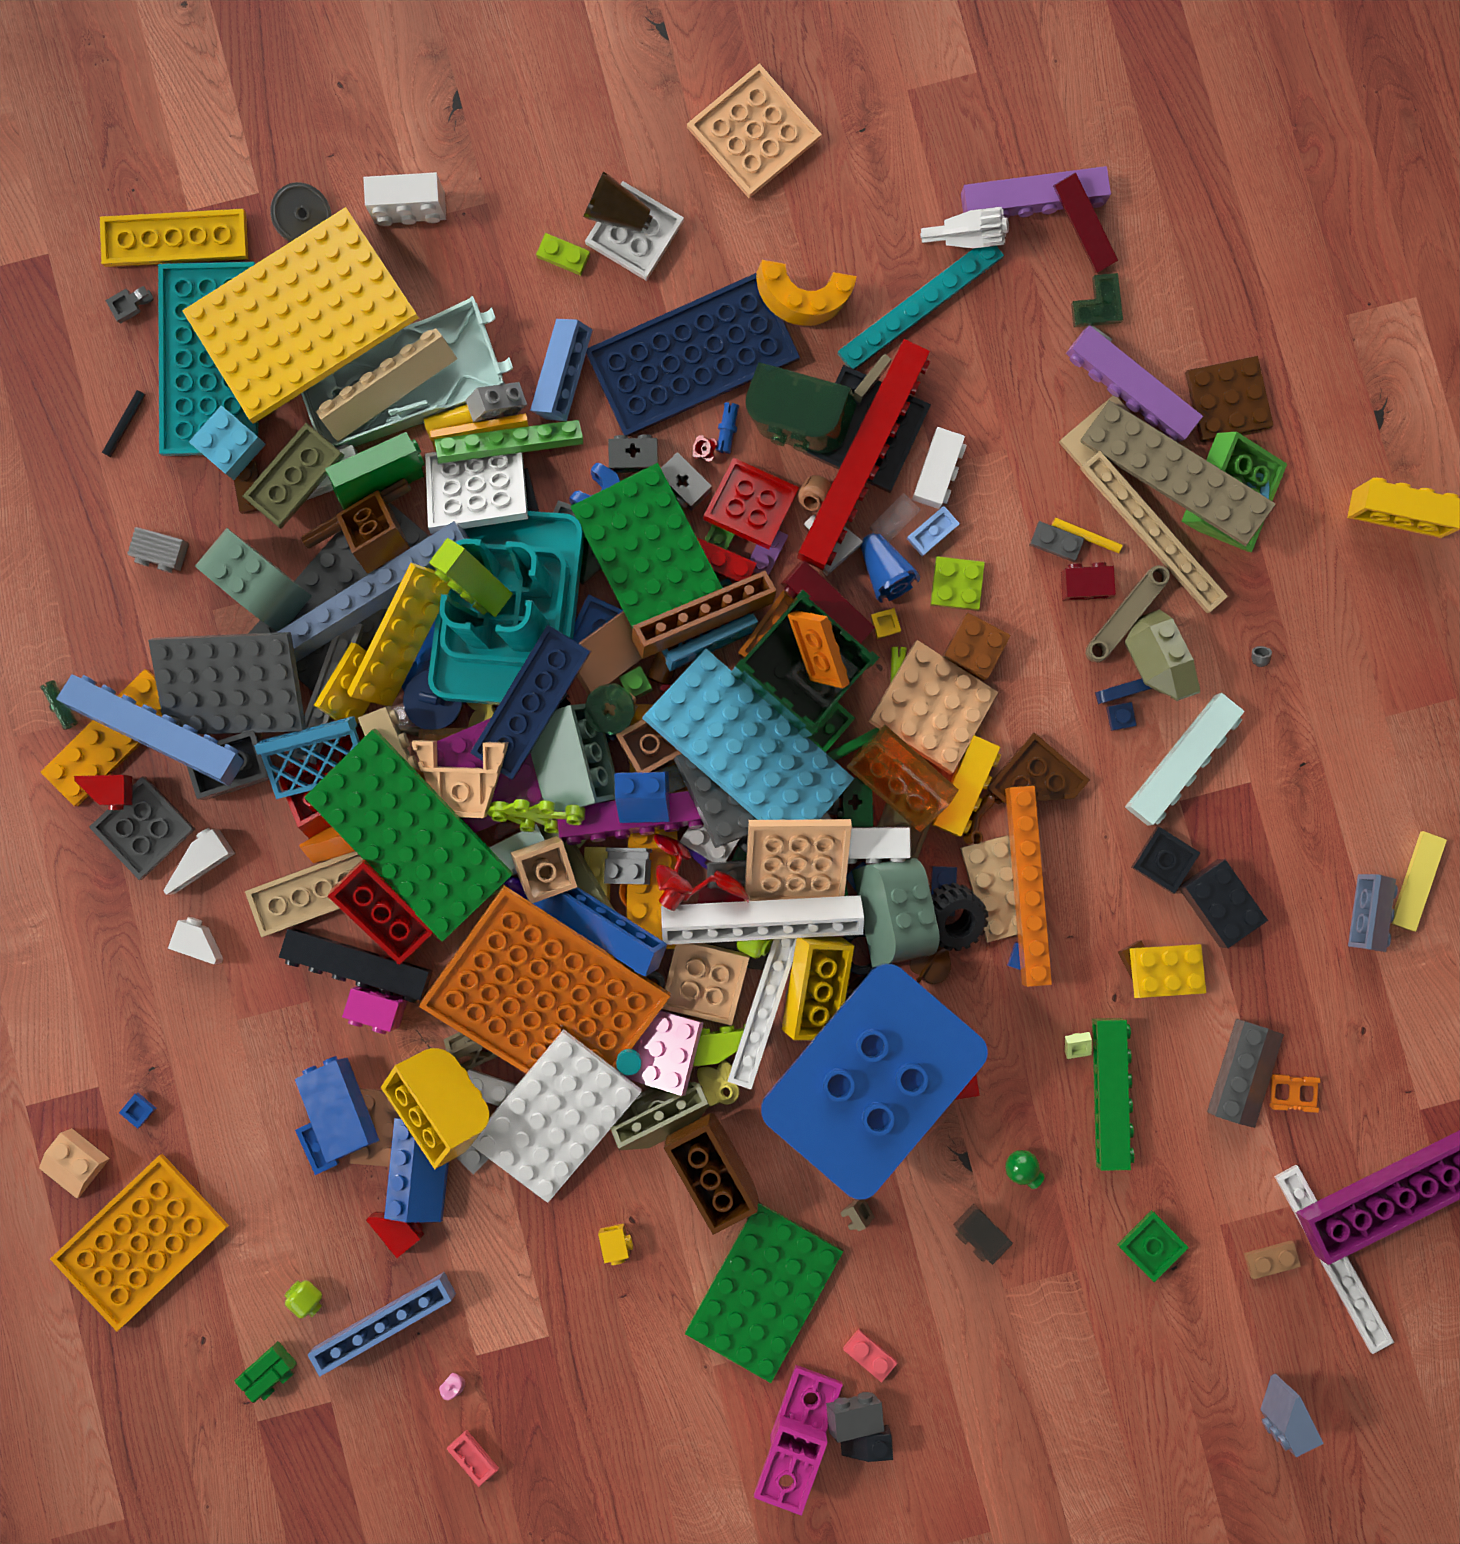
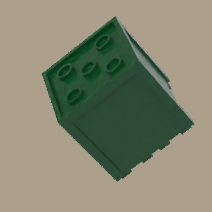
(777, 653)

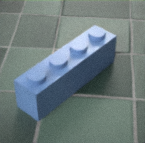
(561, 369)

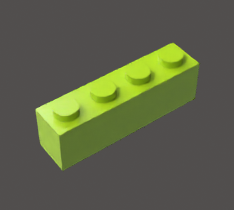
(470, 578)

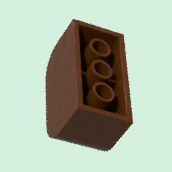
(712, 1172)

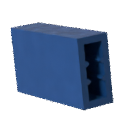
(336, 1108)

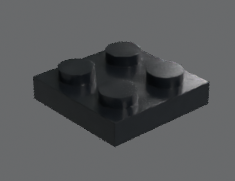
(1165, 860)

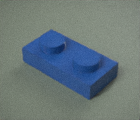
(312, 1149)

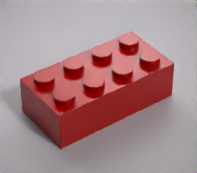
(379, 911)

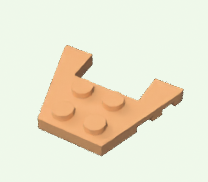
(463, 789)

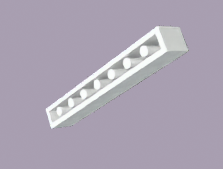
(763, 920)

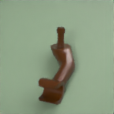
(973, 834)

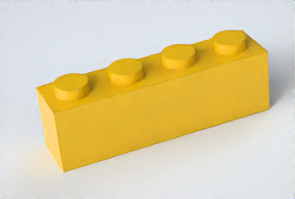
(969, 778)

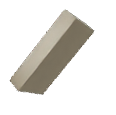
(872, 378)

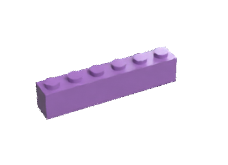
(1033, 193)
(1133, 384)

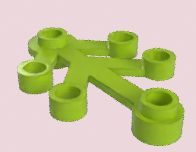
(538, 813)

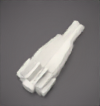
(971, 229)

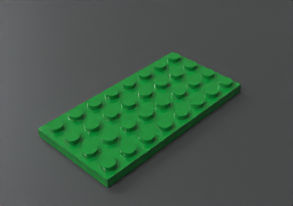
(408, 834)

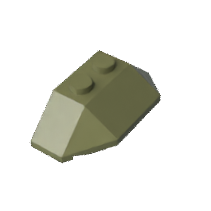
(1162, 656)
(657, 1115)

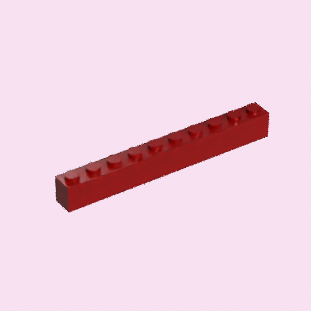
(863, 454)

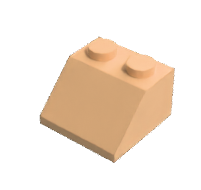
(544, 869)
(73, 1162)

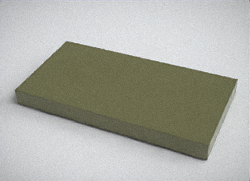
(293, 475)

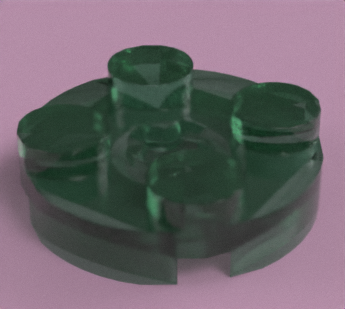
(607, 722)

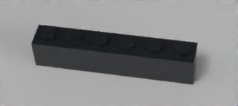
(355, 964)

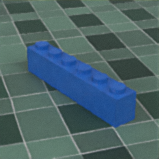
(606, 929)

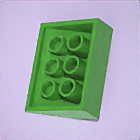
(1242, 461)

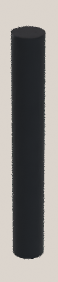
(123, 423)

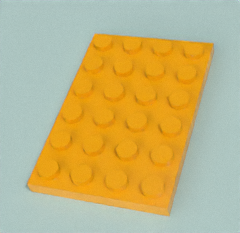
(139, 1242)

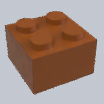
(976, 646)

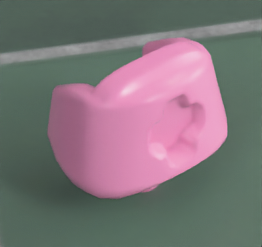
(452, 1386)

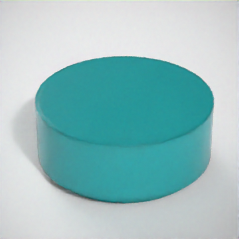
(628, 1062)

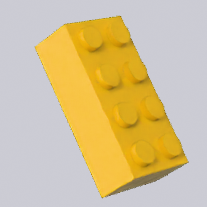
(1405, 508)
(816, 984)

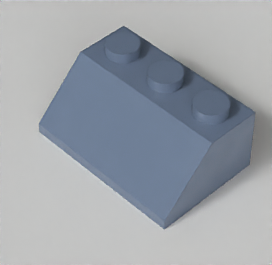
(1372, 912)
(1288, 1418)

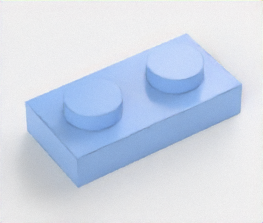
(933, 531)

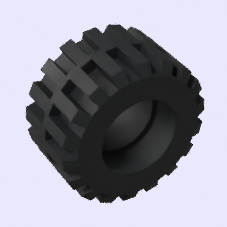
(970, 923)

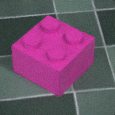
(374, 1009)

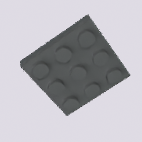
(143, 831)

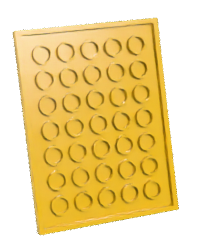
(299, 315)

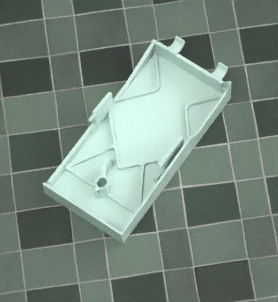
(475, 367)

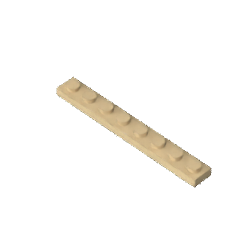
(1153, 532)

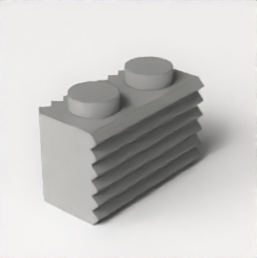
(157, 549)

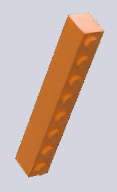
(1028, 886)

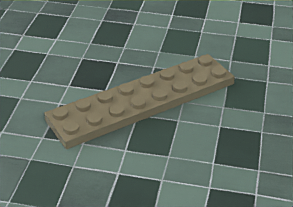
(1178, 473)

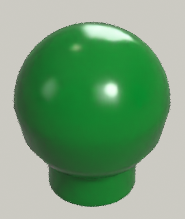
(1024, 1169)

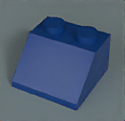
(642, 797)

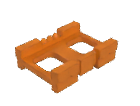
(1293, 1100)

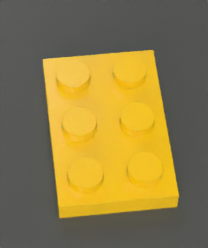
(334, 697)
(1167, 971)

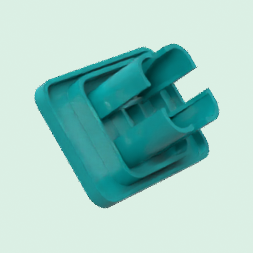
(541, 565)

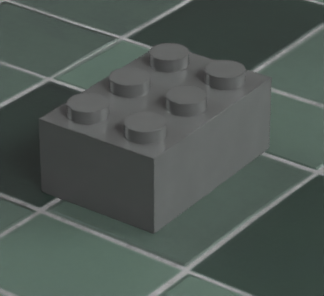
(250, 773)

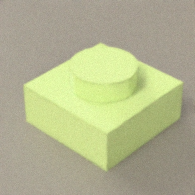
(1078, 1045)

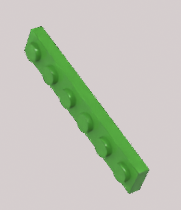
(508, 441)

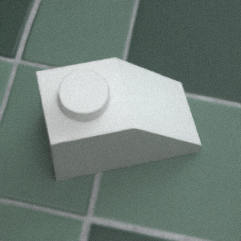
(195, 941)

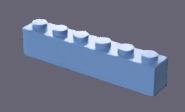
(381, 1324)

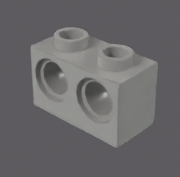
(496, 401)

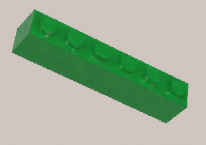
(1112, 1094)

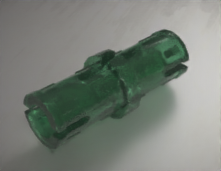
(63, 713)

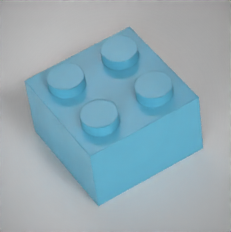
(227, 442)

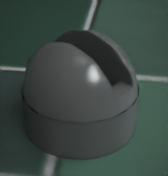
(1261, 656)

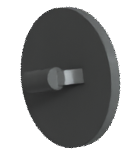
(298, 209)

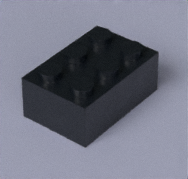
(1222, 903)

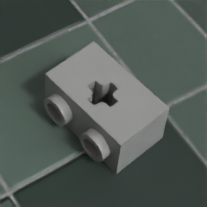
(697, 487)

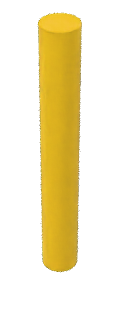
(1087, 535)

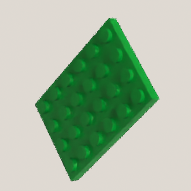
(645, 545)
(763, 1292)

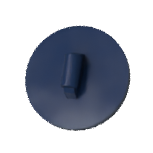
(425, 707)

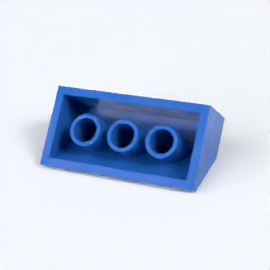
(414, 1186)

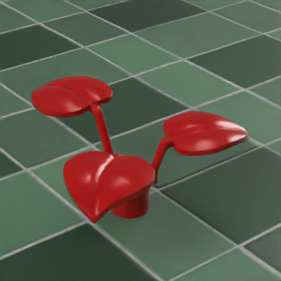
(678, 888)

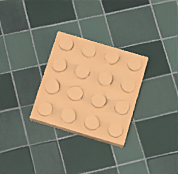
(754, 130)
(934, 706)
(797, 858)

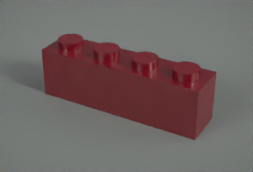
(828, 599)

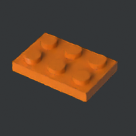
(819, 648)

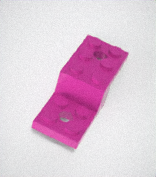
(797, 1441)

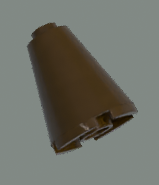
(617, 206)

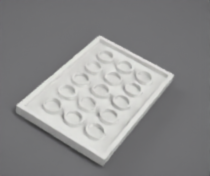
(556, 1116)

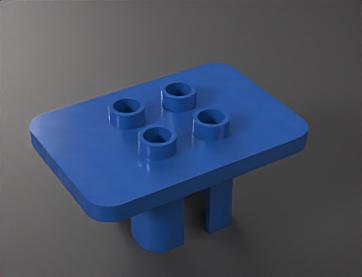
(874, 1081)

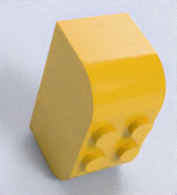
(437, 1104)

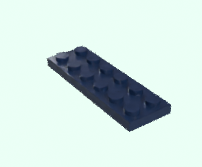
(533, 698)

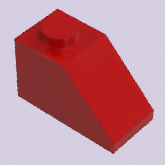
(108, 789)
(395, 1234)

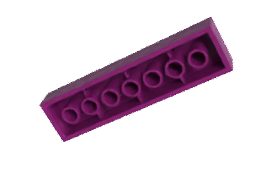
(1384, 1201)

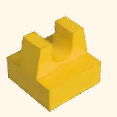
(885, 623)

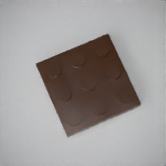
(1229, 398)

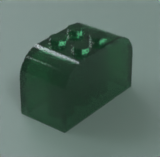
(799, 409)

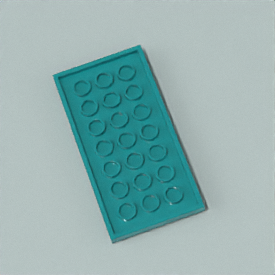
(188, 377)

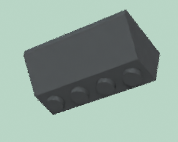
(1245, 1073)

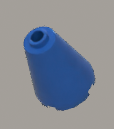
(887, 568)

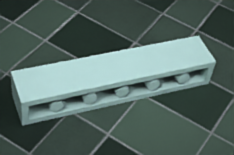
(1185, 759)

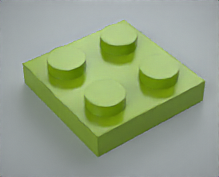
(957, 583)

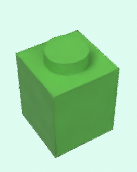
(636, 682)

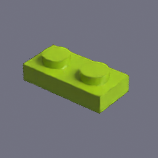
(563, 254)

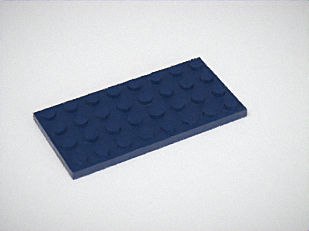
(690, 355)

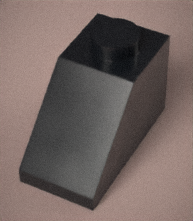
(870, 1448)

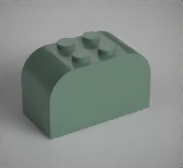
(253, 580)
(573, 761)
(897, 911)

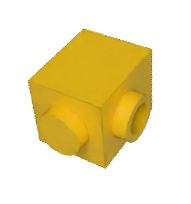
(615, 1244)

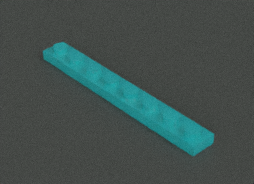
(919, 305)

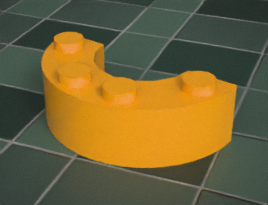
(799, 305)

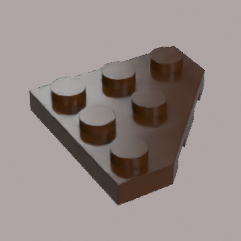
(1040, 767)

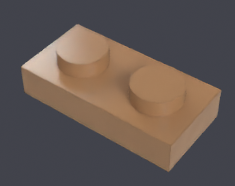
(1272, 1259)

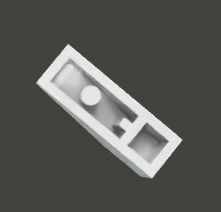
(201, 856)

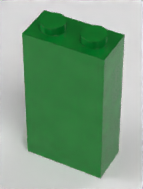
(376, 469)

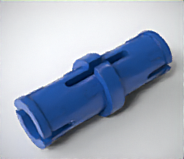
(727, 427)

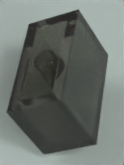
(982, 1234)

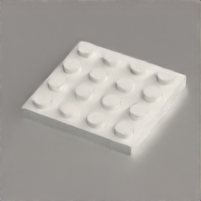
(475, 491)

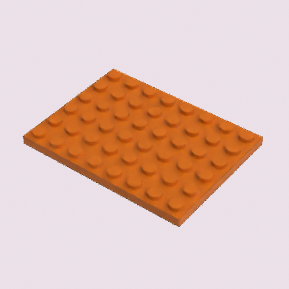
(532, 977)

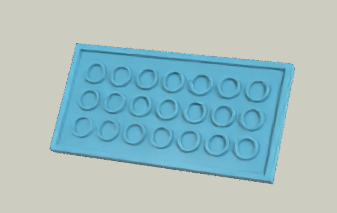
(746, 744)

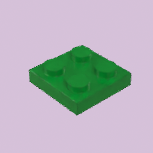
(1152, 1246)

